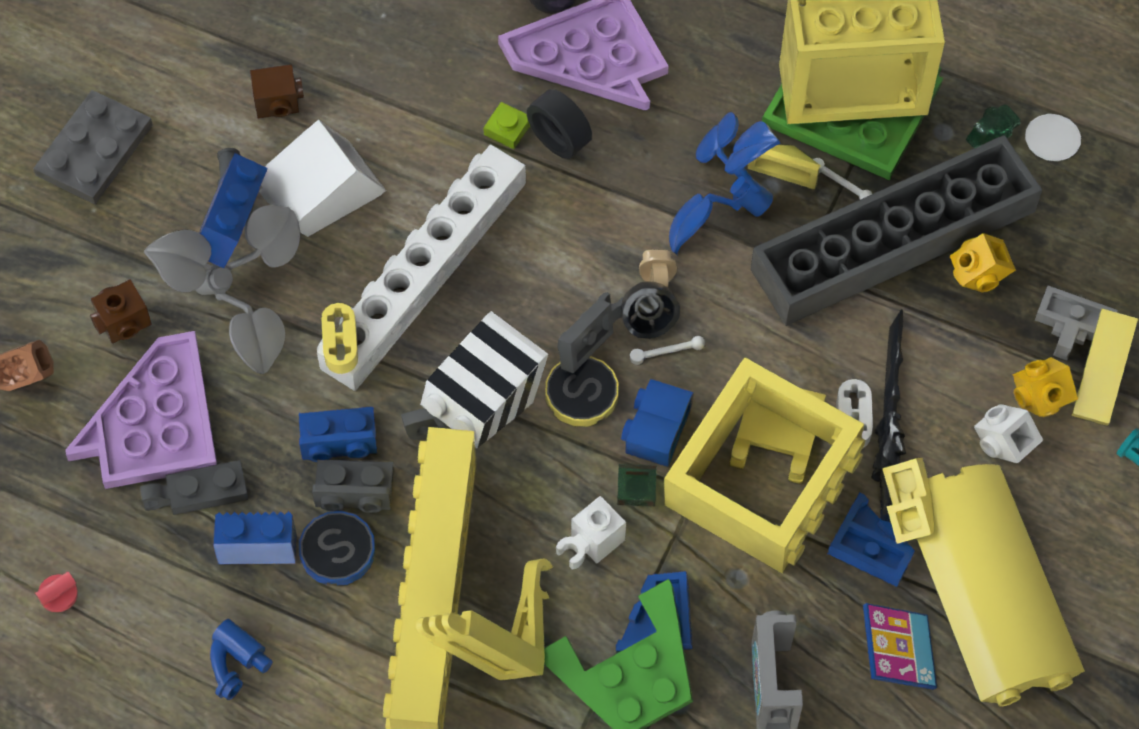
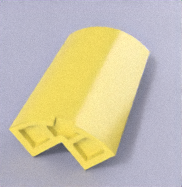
(995, 588)

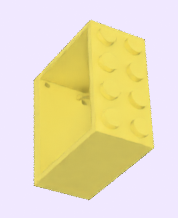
(862, 83)
(732, 522)

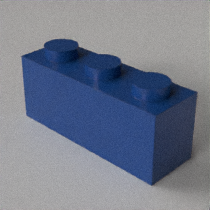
(231, 207)

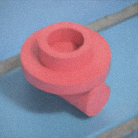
(58, 592)

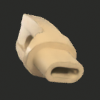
(657, 266)

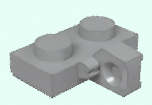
(1071, 317)

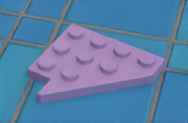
(590, 48)
(153, 419)

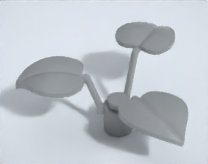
(183, 265)

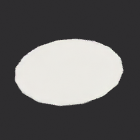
(1053, 137)

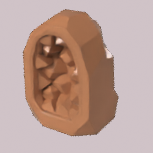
(25, 365)

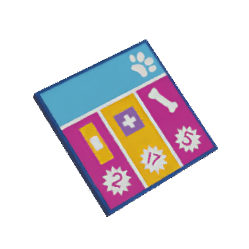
(899, 646)

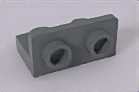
(353, 485)

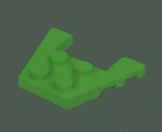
(640, 681)

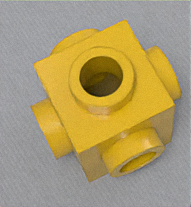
(982, 263)
(1044, 387)

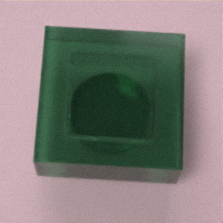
(636, 485)

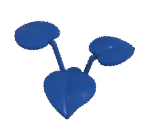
(745, 189)

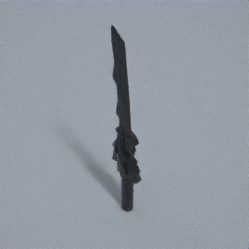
(888, 429)

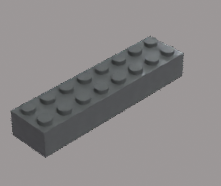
(894, 230)

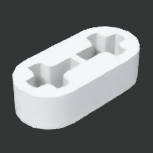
(864, 409)

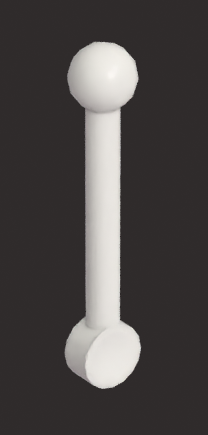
(861, 193)
(637, 356)

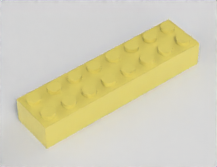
(432, 578)

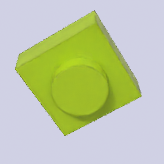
(506, 125)

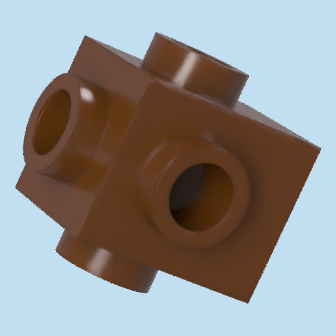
(119, 312)

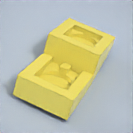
(911, 500)

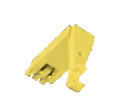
(489, 645)

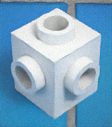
(1008, 433)

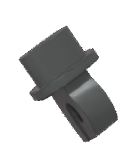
(418, 421)

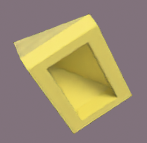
(788, 164)

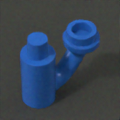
(244, 648)

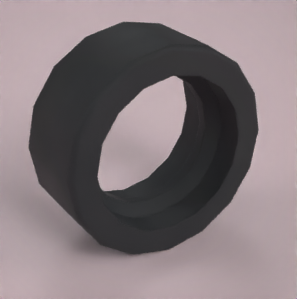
(559, 123)

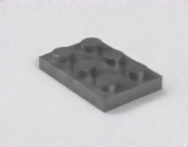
(93, 147)

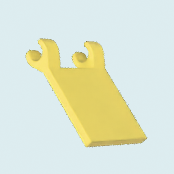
(773, 432)

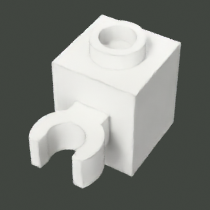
(595, 532)

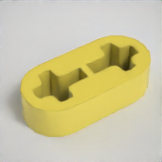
(332, 338)

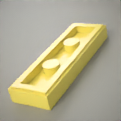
(1104, 367)

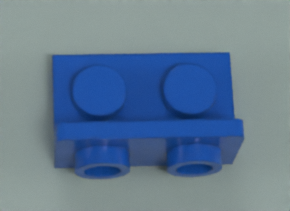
(337, 434)

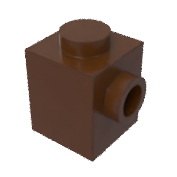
(276, 91)

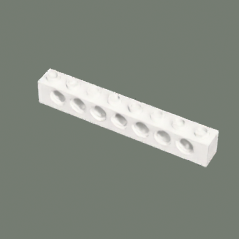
(492, 169)

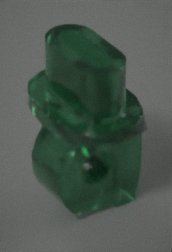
(994, 124)

